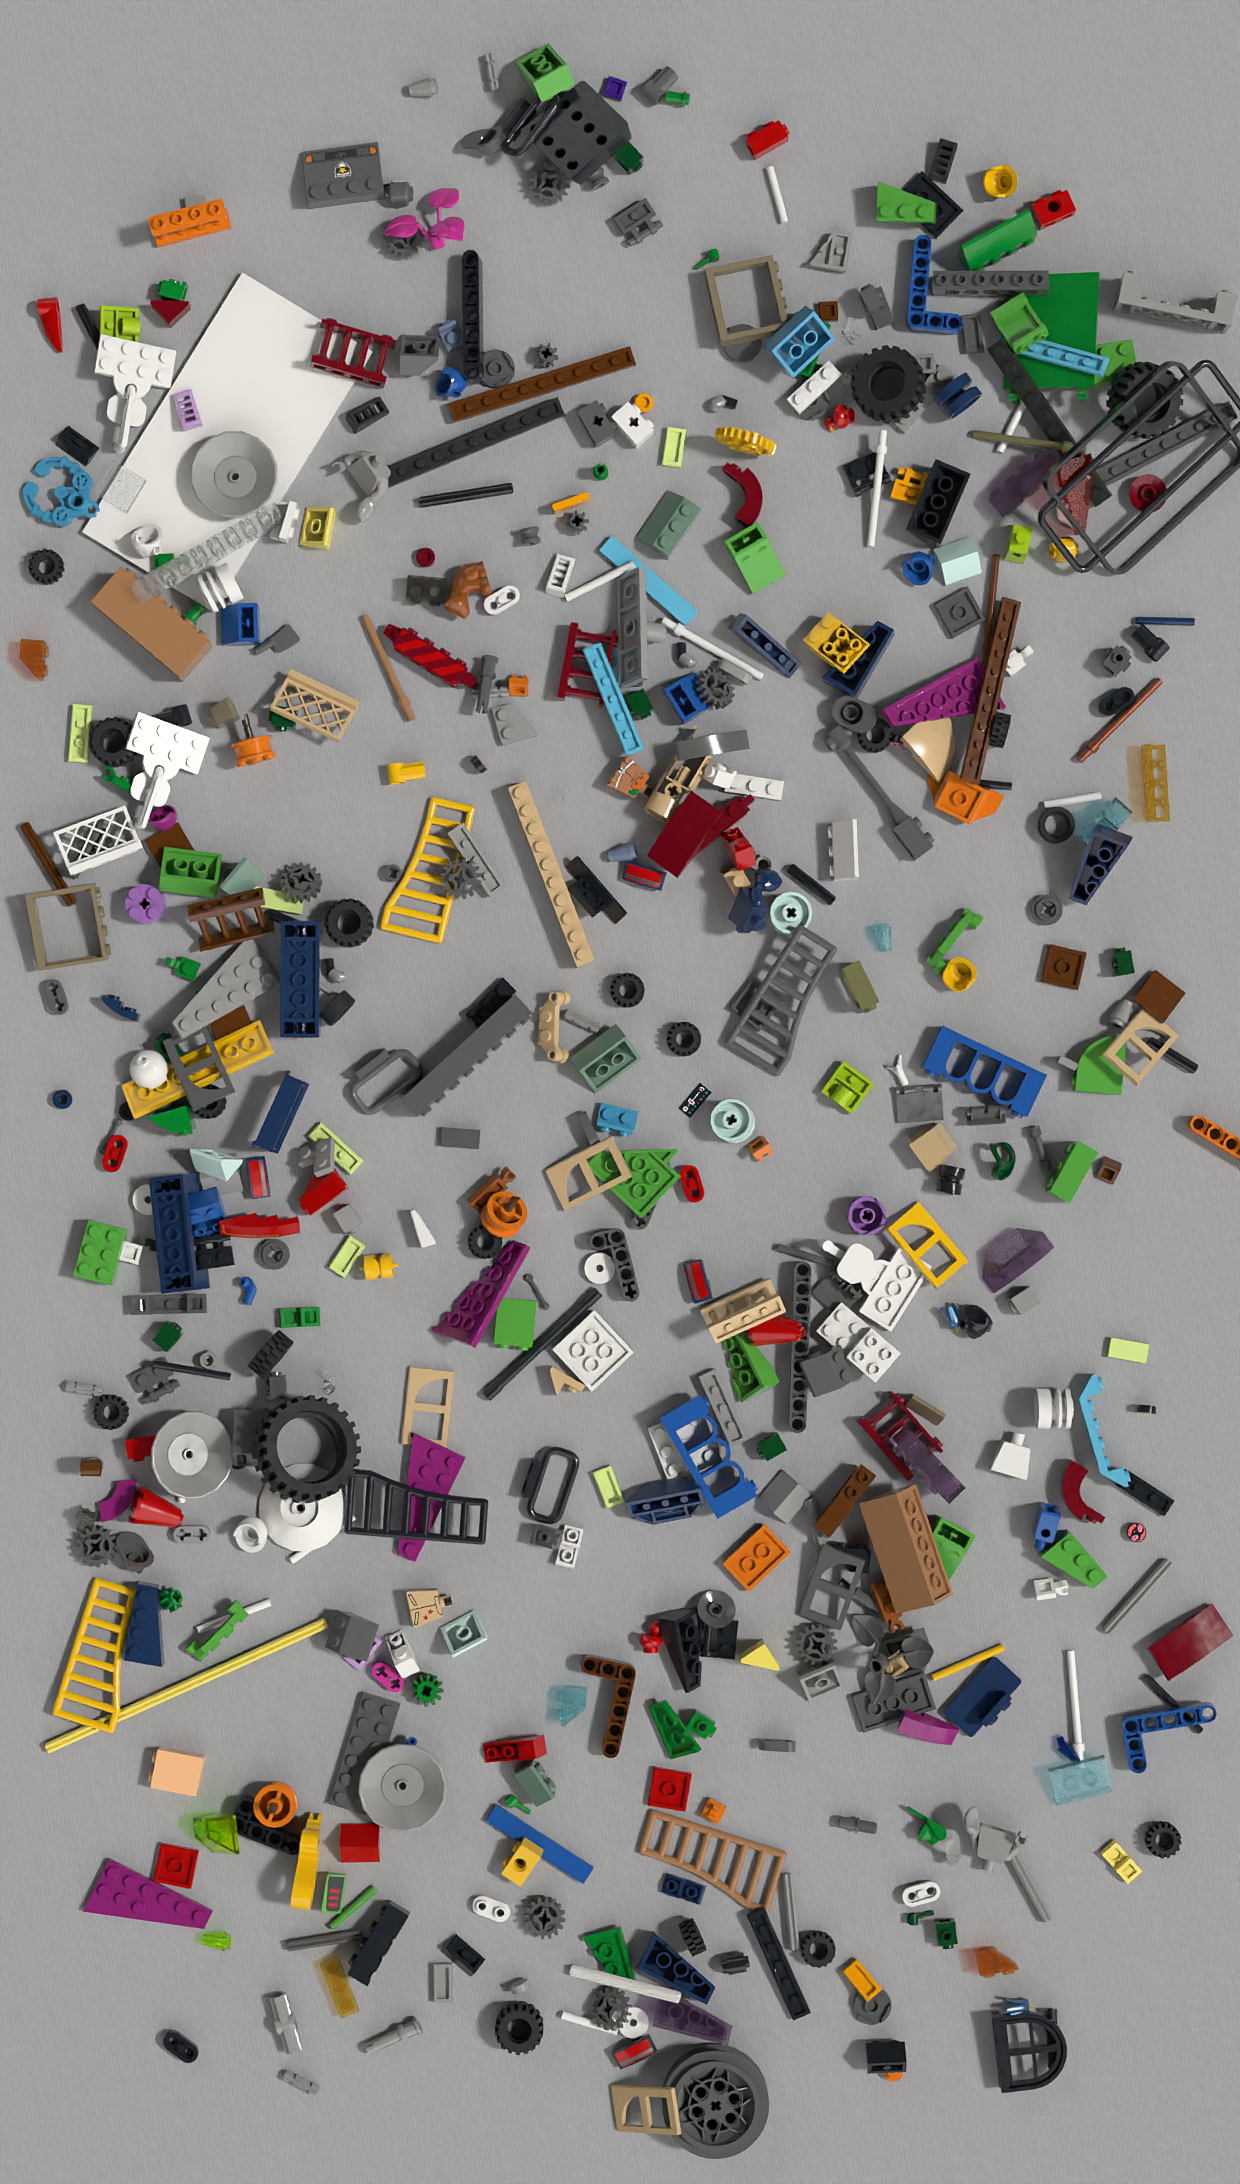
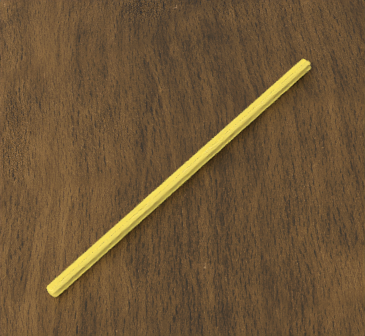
(192, 1682)

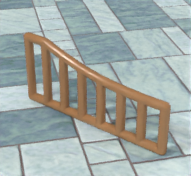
(713, 1878)

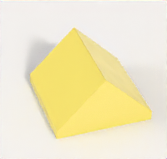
(318, 527)
(759, 1656)

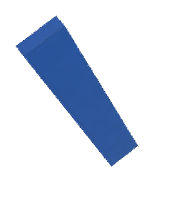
(552, 1851)

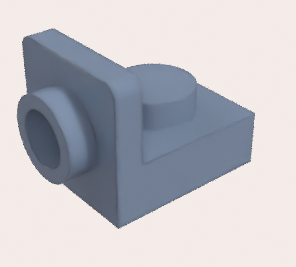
(450, 335)

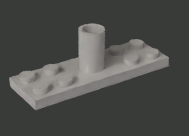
(632, 615)

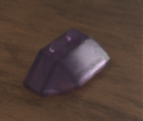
(1013, 1257)

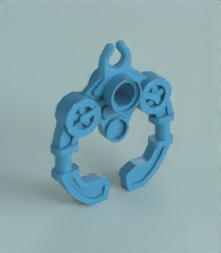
(67, 496)

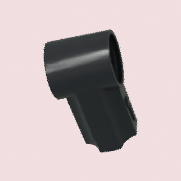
(1153, 646)
(177, 716)

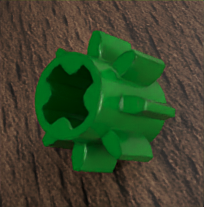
(171, 1599)

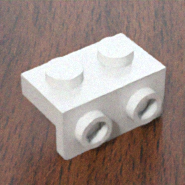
(286, 529)

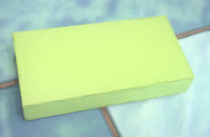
(673, 447)
(347, 1256)
(1128, 1350)
(608, 1486)

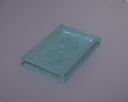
(1080, 1780)

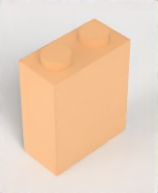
(176, 1771)

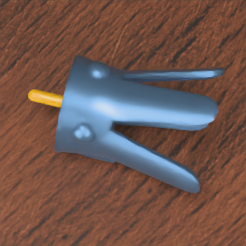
(953, 1317)
(1022, 2005)

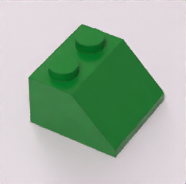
(177, 1121)

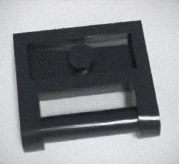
(862, 469)
(725, 1641)

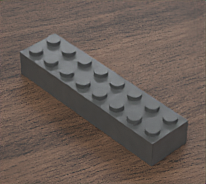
(466, 1056)

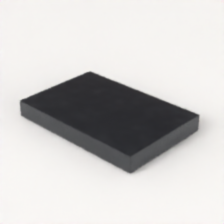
(946, 209)

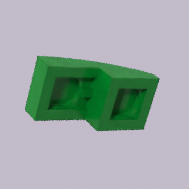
(299, 1317)

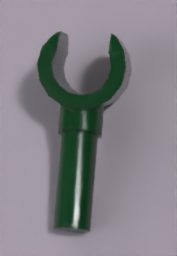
(912, 1918)

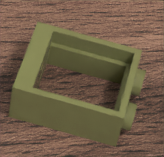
(860, 987)

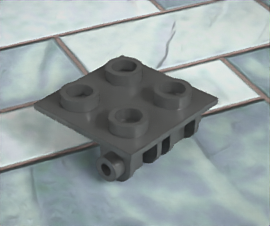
(836, 1290)

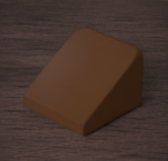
(1108, 1170)

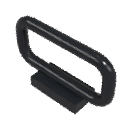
(520, 118)
(534, 1480)

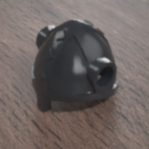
(975, 1321)

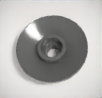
(720, 1601)

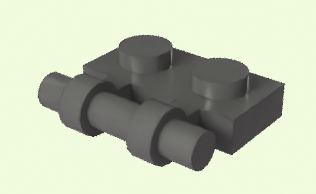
(633, 218)
(151, 1376)

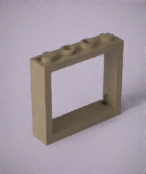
(752, 334)
(37, 930)

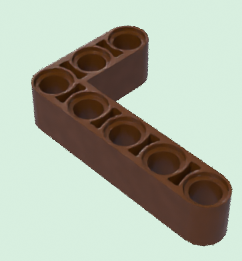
(617, 1700)

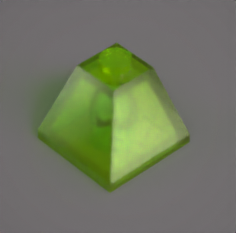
(217, 1832)

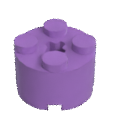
(138, 896)
(877, 1216)

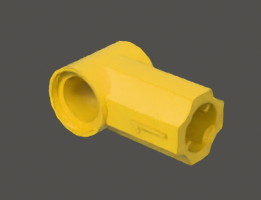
(400, 773)

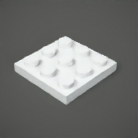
(593, 1350)
(690, 1435)

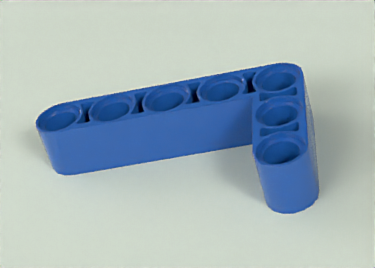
(921, 293)
(1160, 1724)

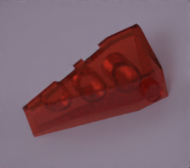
(1079, 497)

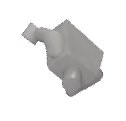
(371, 475)
(992, 1842)

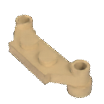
(549, 1026)

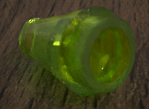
(219, 1941)

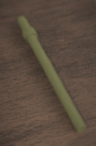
(1064, 447)

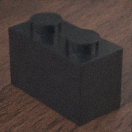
(886, 2057)

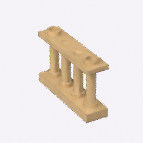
(742, 1310)

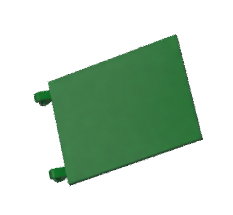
(1071, 321)

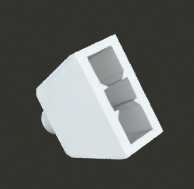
(1012, 1457)

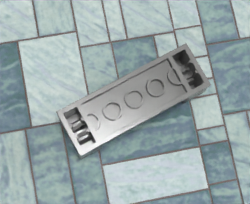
(1218, 319)

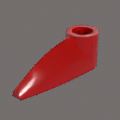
(51, 321)

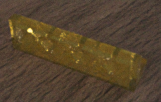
(1149, 787)

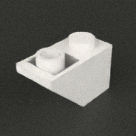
(402, 1654)

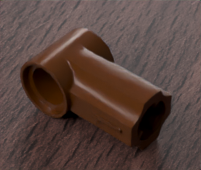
(91, 1467)

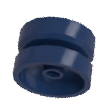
(957, 395)

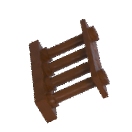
(229, 904)

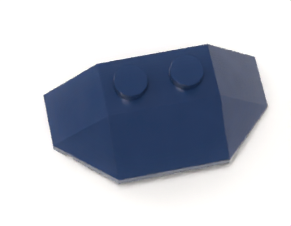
(665, 1501)

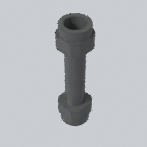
(1035, 1132)

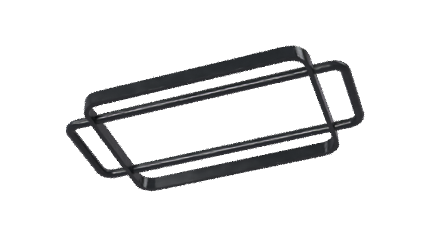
(1056, 498)

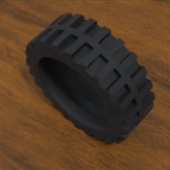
(342, 1434)

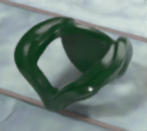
(1002, 1169)

